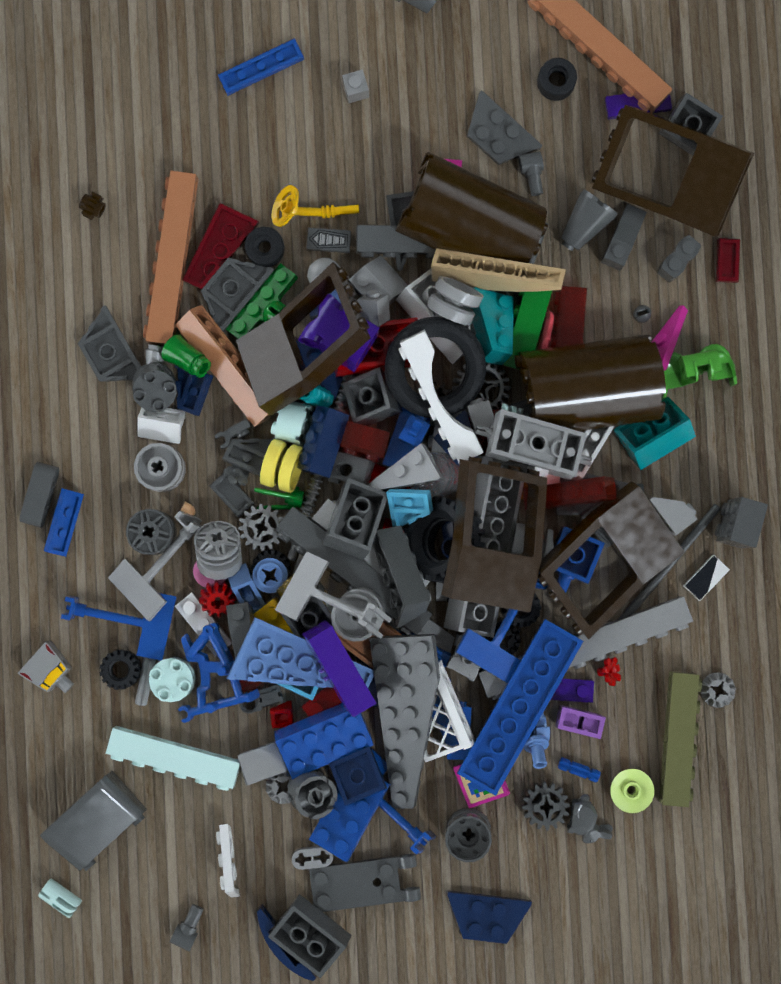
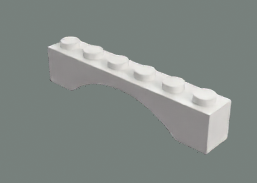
(420, 355)

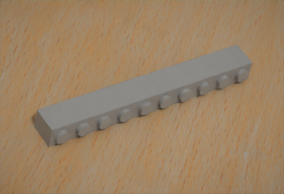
(615, 637)

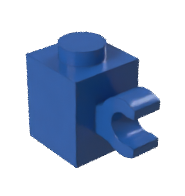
(414, 430)

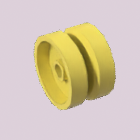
(281, 466)

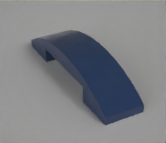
(266, 924)

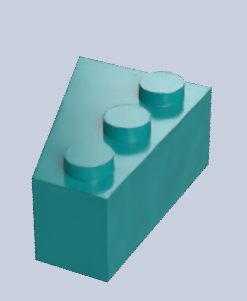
(494, 326)

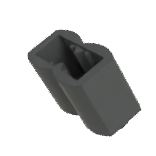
(679, 258)

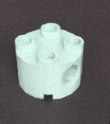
(293, 423)
(172, 679)

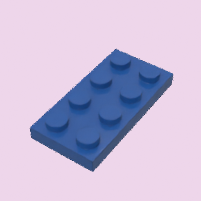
(345, 825)

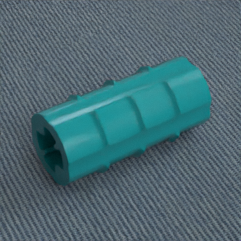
(319, 396)

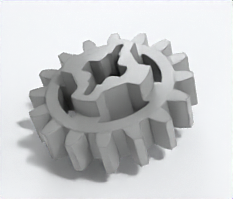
(256, 541)

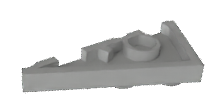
(412, 469)

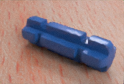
(579, 769)

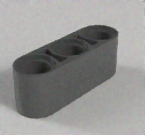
(39, 494)

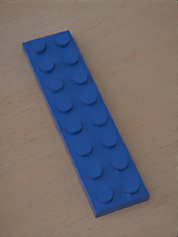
(520, 707)

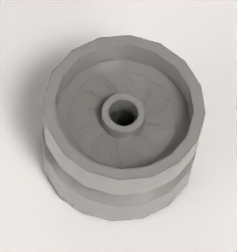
(454, 300)
(148, 461)
(347, 624)

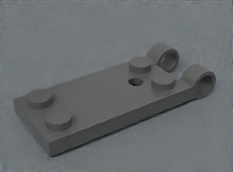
(352, 884)

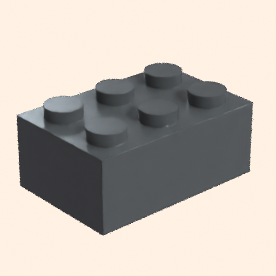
(355, 519)
(741, 522)
(310, 936)

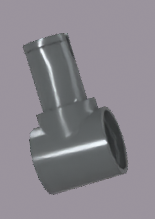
(531, 166)
(186, 932)

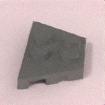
(498, 132)
(232, 289)
(108, 350)

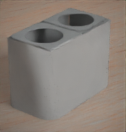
(261, 763)

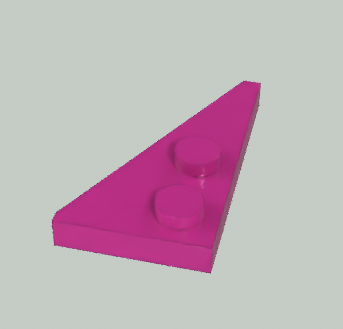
(669, 334)

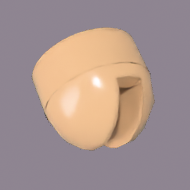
(188, 508)

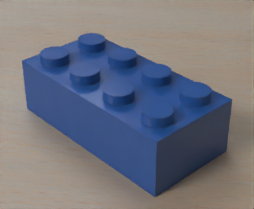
(322, 739)

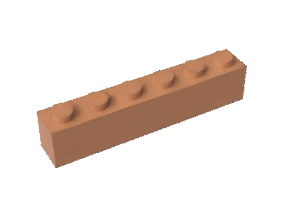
(225, 360)

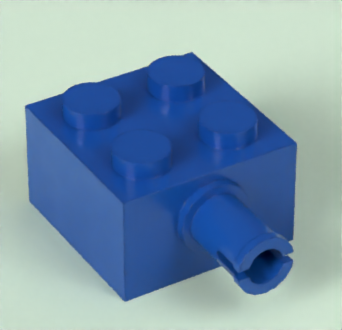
(580, 563)

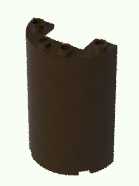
(471, 214)
(595, 383)

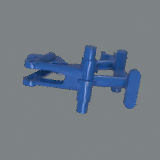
(222, 667)

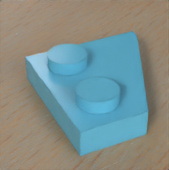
(408, 505)

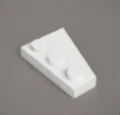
(224, 838)

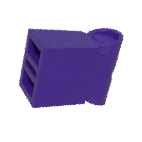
(330, 326)

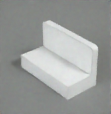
(161, 425)

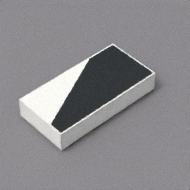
(706, 577)

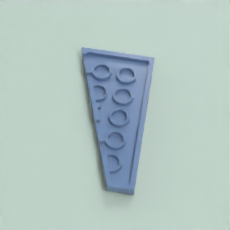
(281, 658)

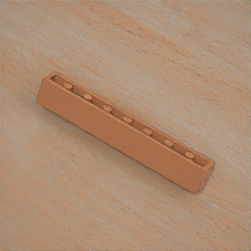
(605, 51)
(172, 257)

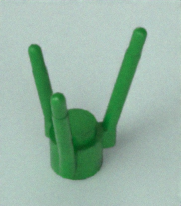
(293, 499)

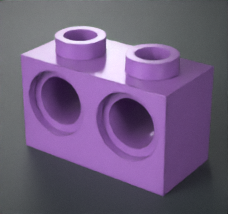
(580, 721)

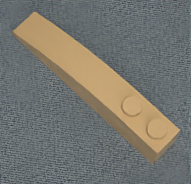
(495, 273)

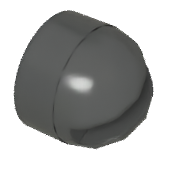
(644, 318)

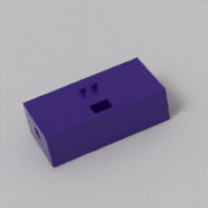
(339, 668)

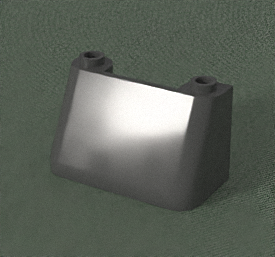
(94, 822)

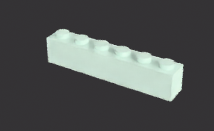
(173, 757)

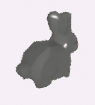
(584, 819)

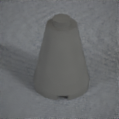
(586, 220)

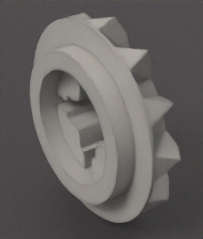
(708, 693)
(272, 788)

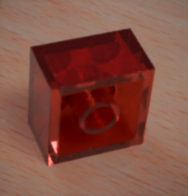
(365, 441)

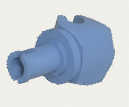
(538, 743)

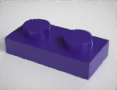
(574, 690)

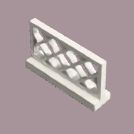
(456, 718)

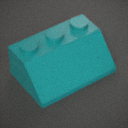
(654, 439)

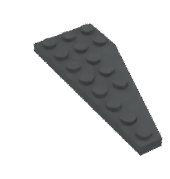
(406, 693)

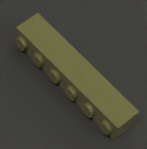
(679, 739)

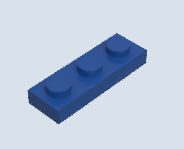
(63, 522)

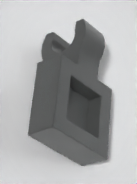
(238, 430)

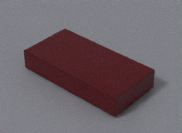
(728, 260)

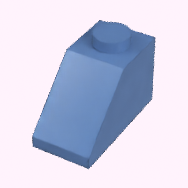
(245, 589)

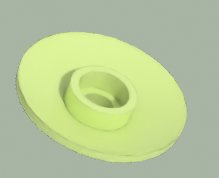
(640, 798)

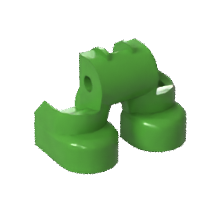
(686, 368)

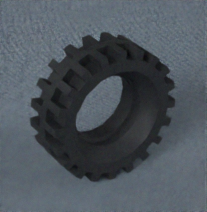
(423, 534)

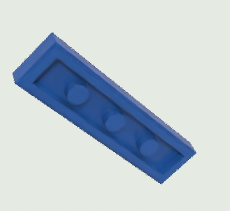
(261, 67)

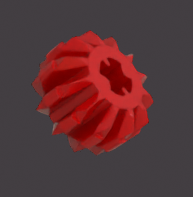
(209, 595)

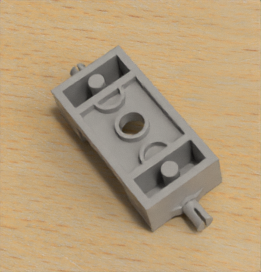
(513, 436)

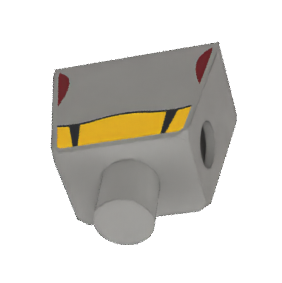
(48, 669)

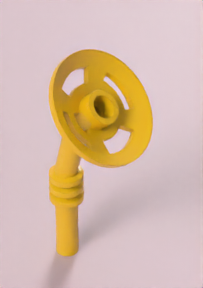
(291, 208)

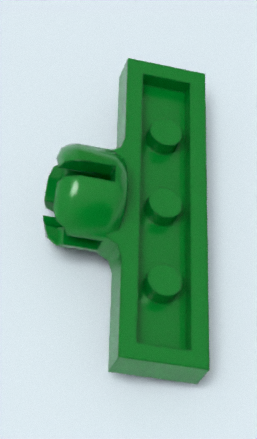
(265, 302)

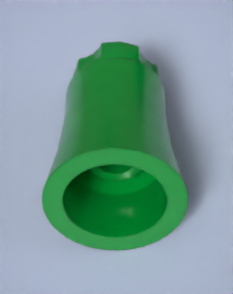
(185, 356)

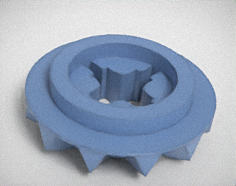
(259, 575)

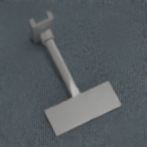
(304, 586)
(138, 587)

